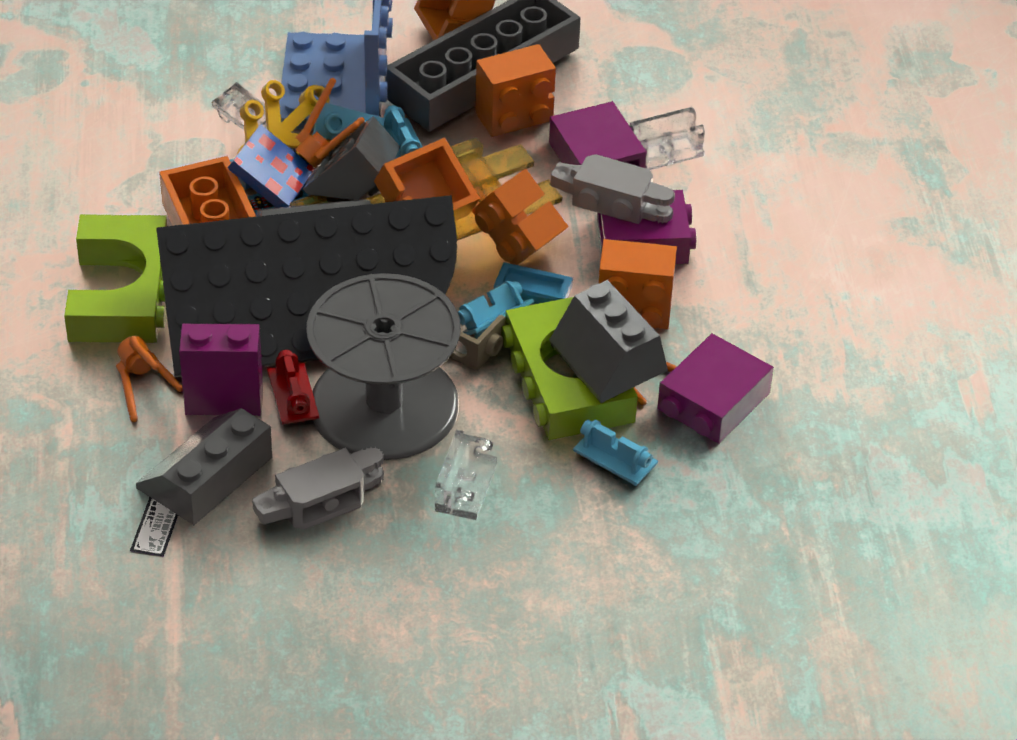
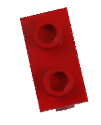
(292, 389)

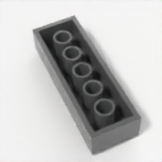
(441, 76)

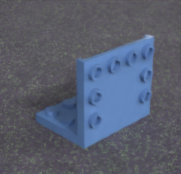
(351, 59)

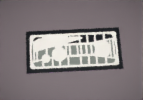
(154, 529)

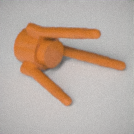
(316, 147)
(139, 359)

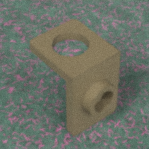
(483, 347)

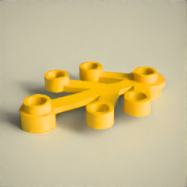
(283, 129)

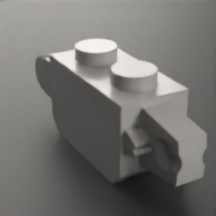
(614, 189)
(321, 488)

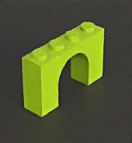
(122, 311)
(558, 400)

